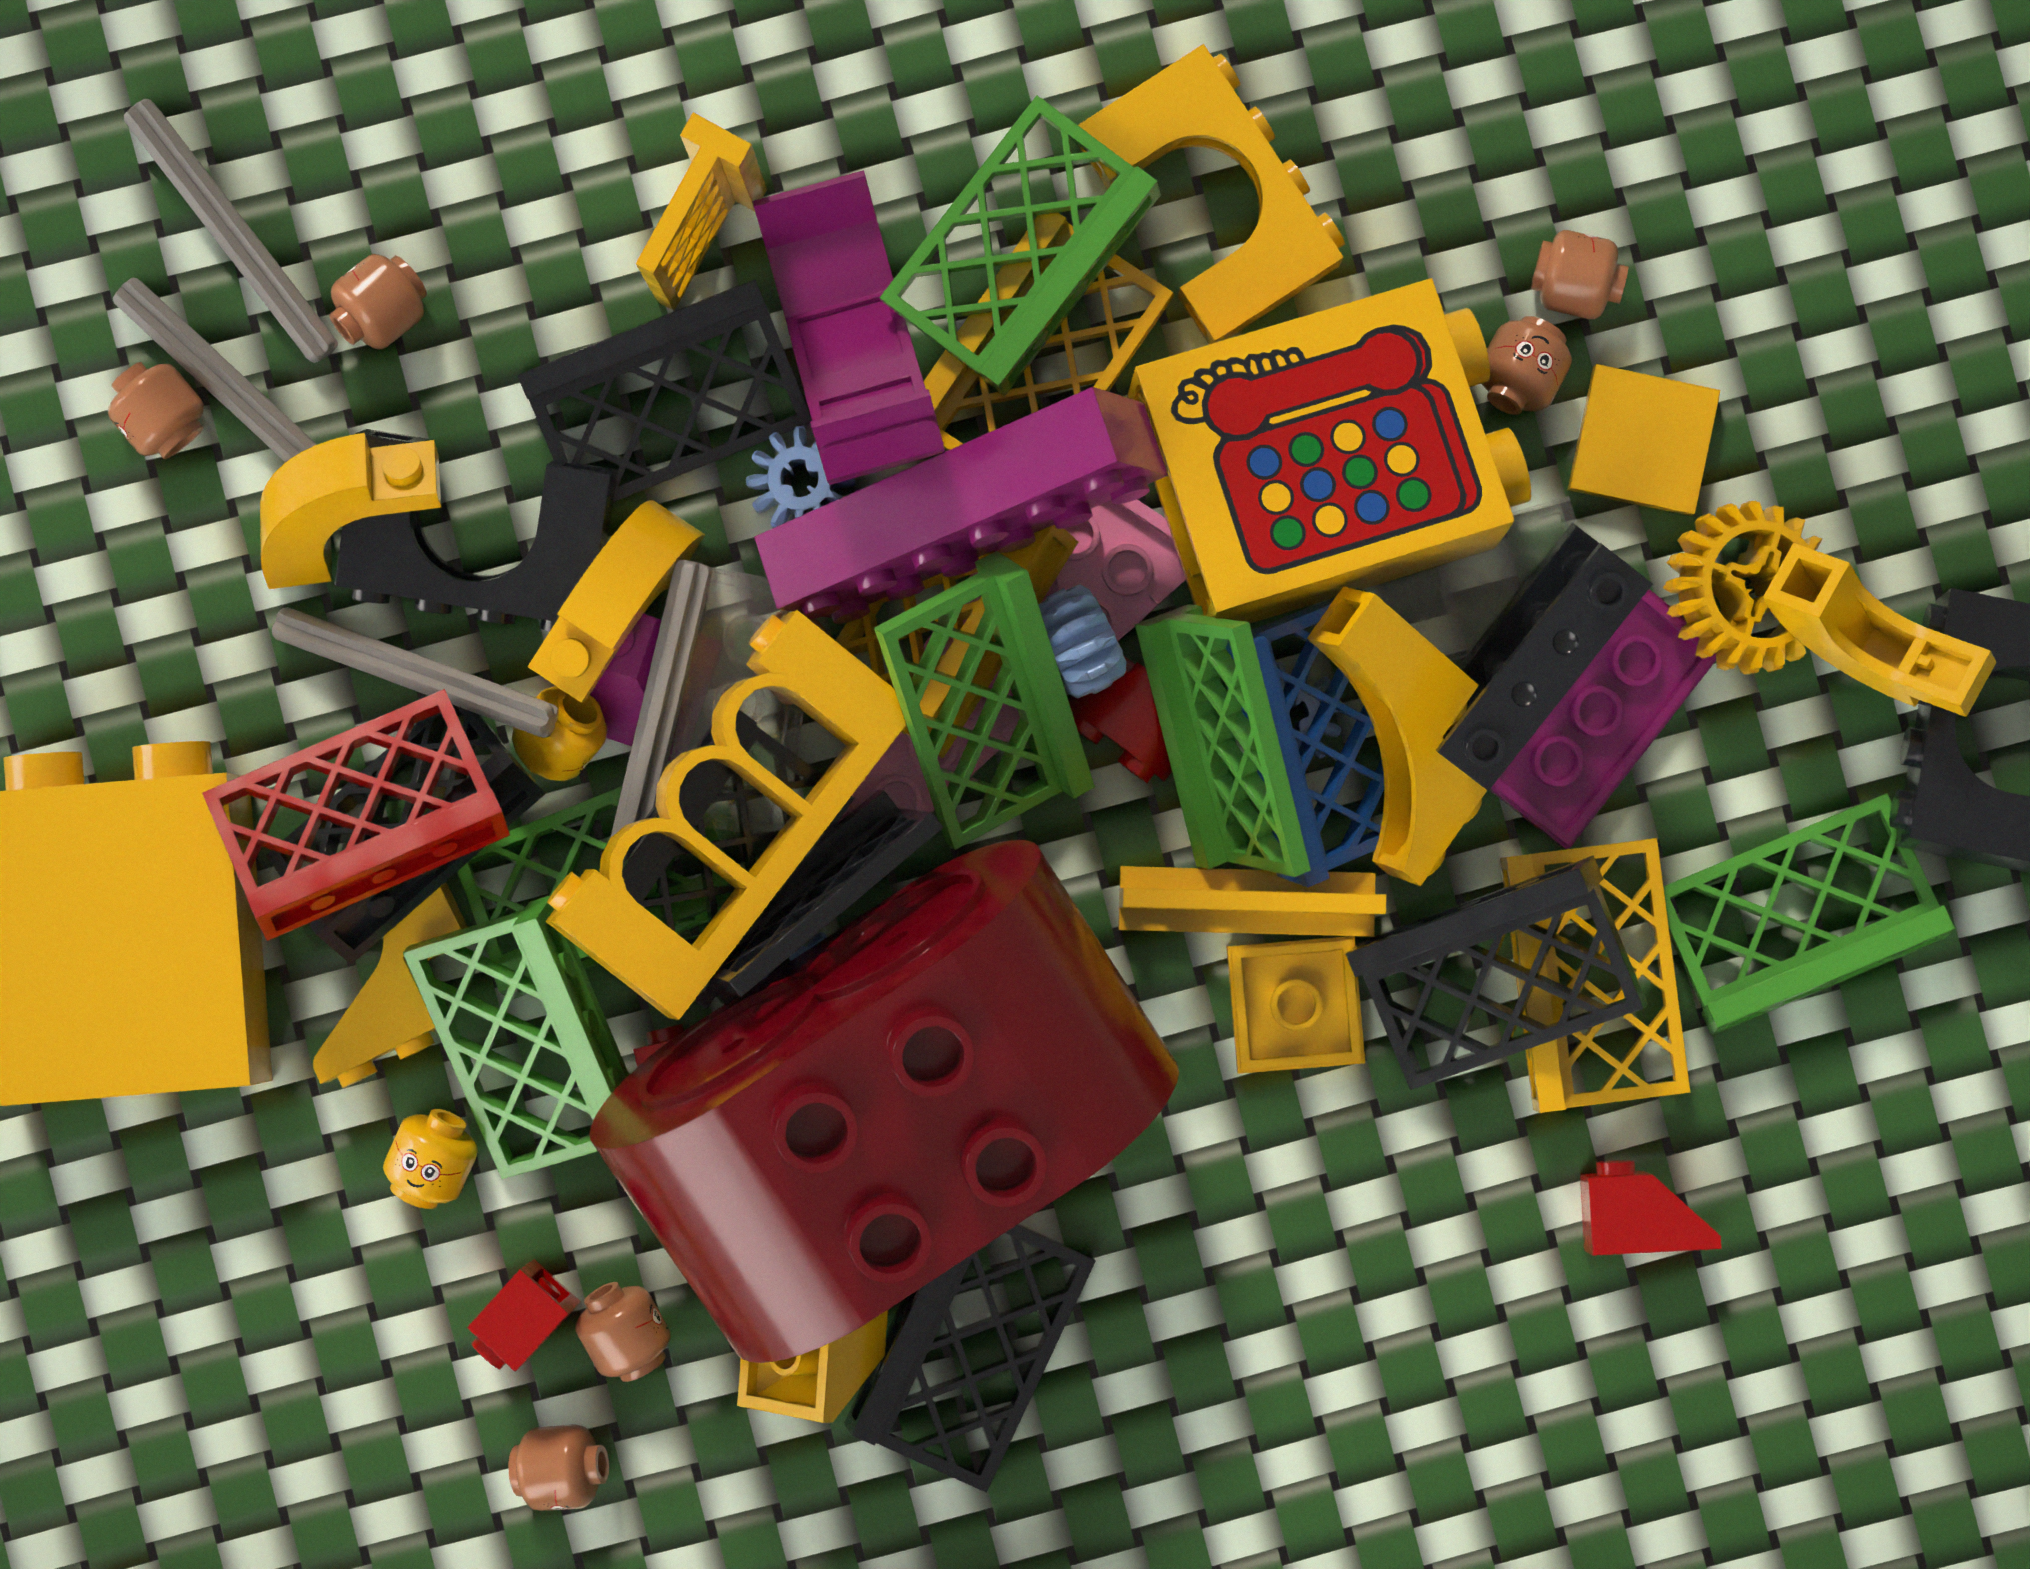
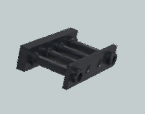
(1539, 651)

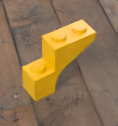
(389, 1006)

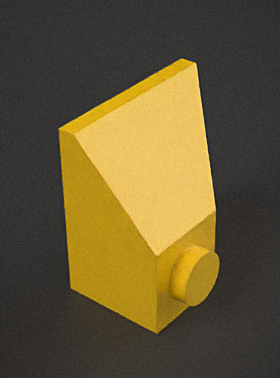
(817, 1382)

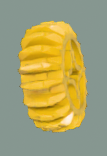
(1700, 577)

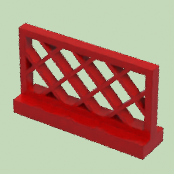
(366, 865)

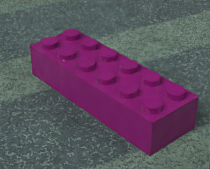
(963, 506)

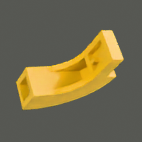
(334, 487)
(613, 597)
(1859, 635)

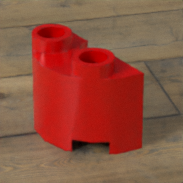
(1128, 719)

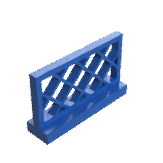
(1296, 761)

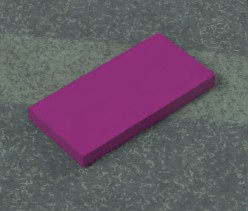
(1604, 723)

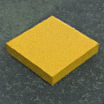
(1644, 440)
(1295, 1005)

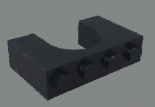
(394, 557)
(1943, 801)

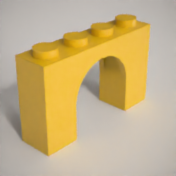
(1197, 107)

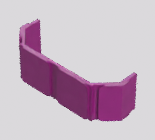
(847, 343)

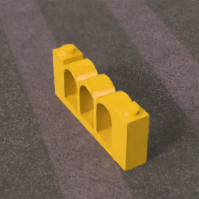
(835, 692)

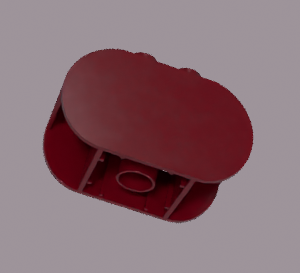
(886, 1103)

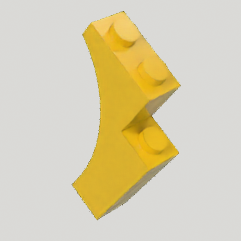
(1412, 702)

